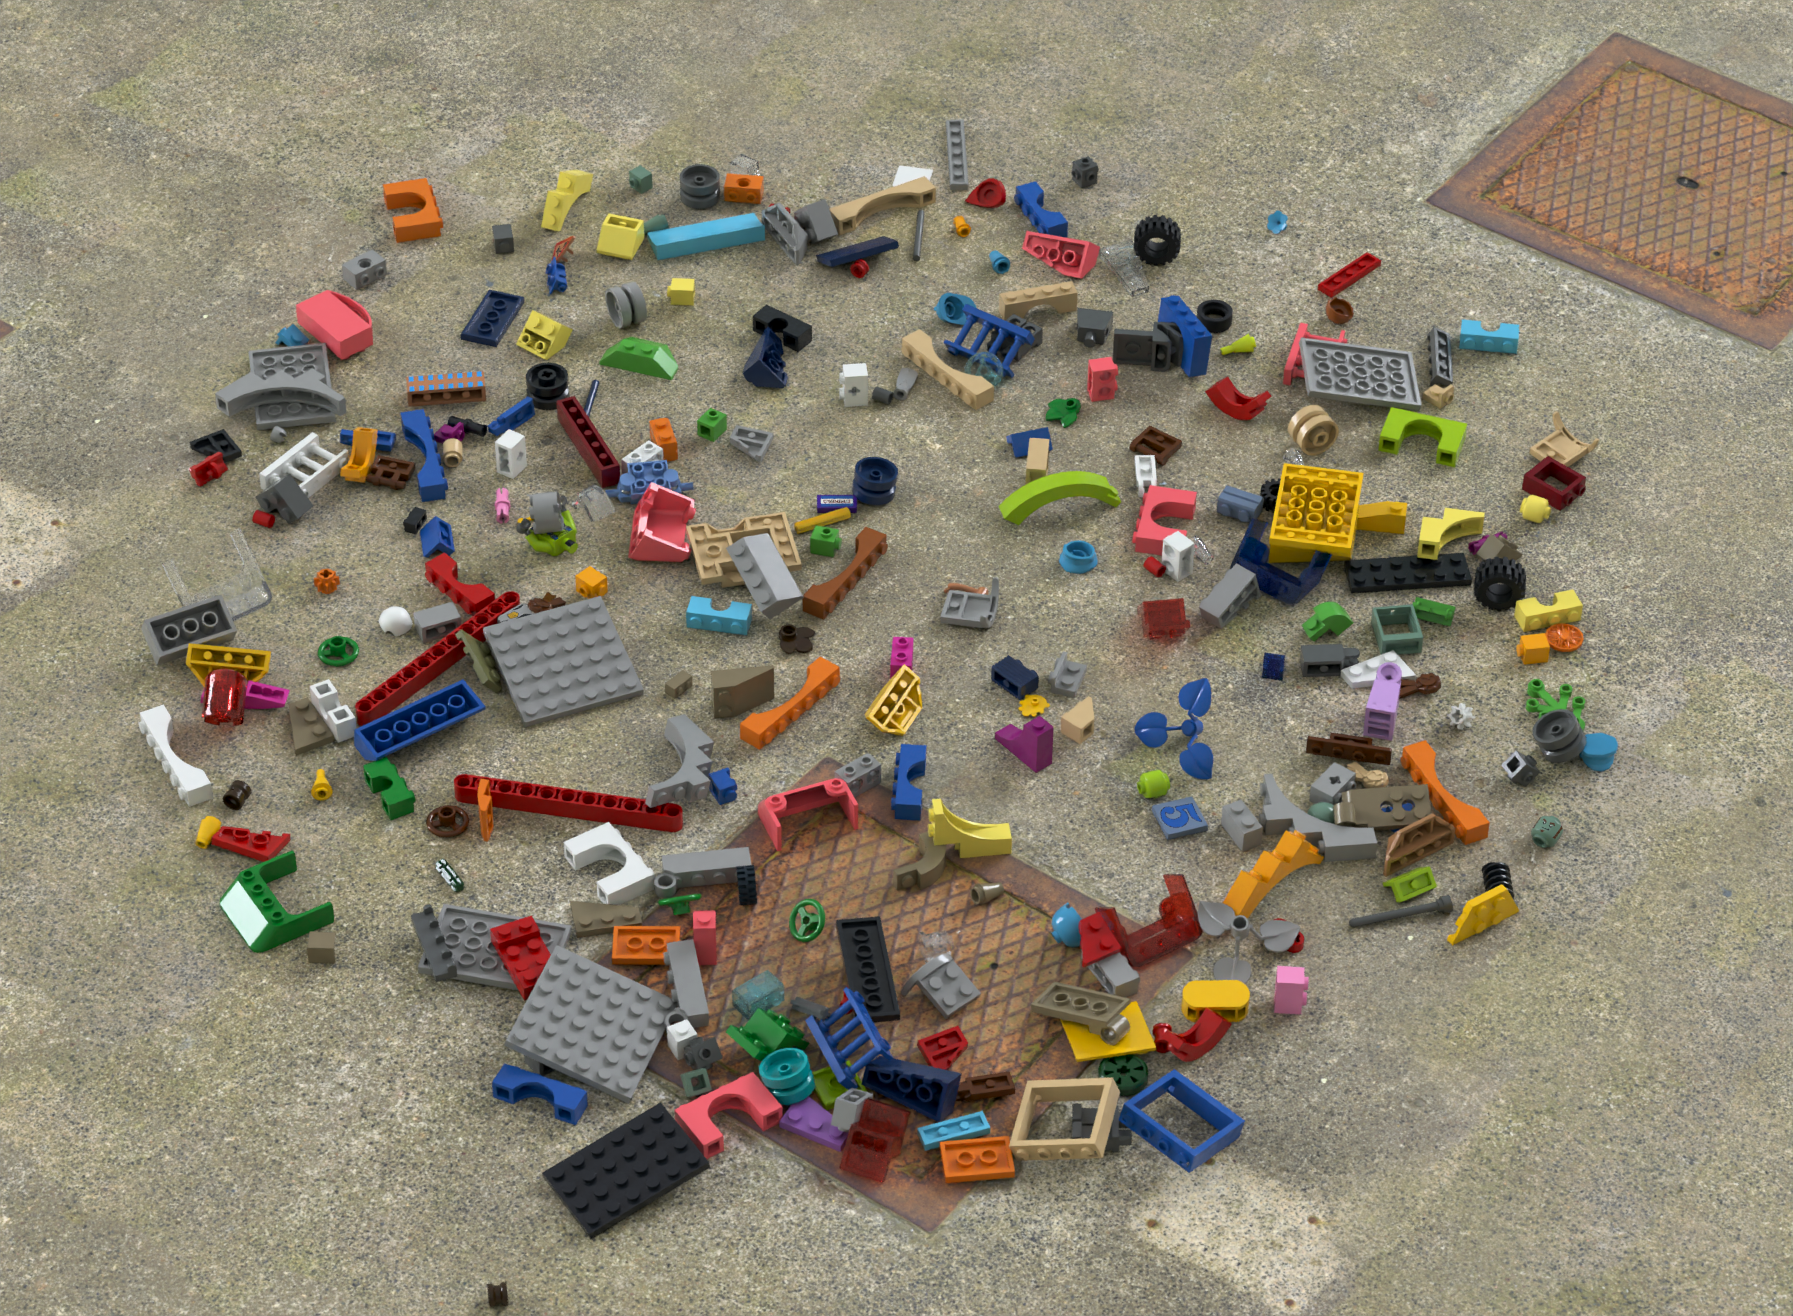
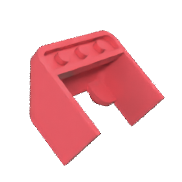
(805, 799)

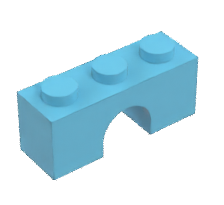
(1476, 338)
(732, 620)

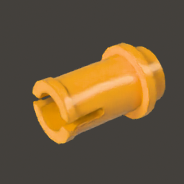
(963, 228)

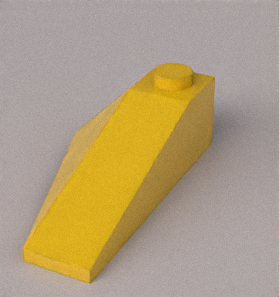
(1382, 517)

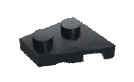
(217, 442)

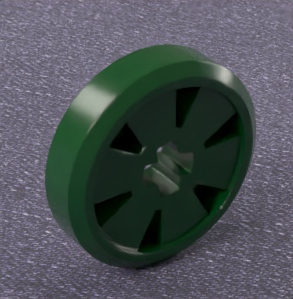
(1135, 1069)

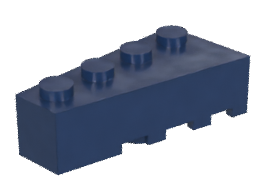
(914, 1085)

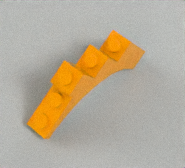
(1270, 869)

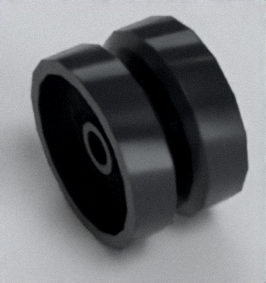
(547, 384)

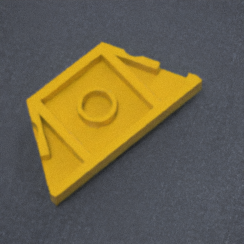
(1483, 912)

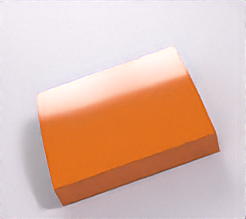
(485, 809)

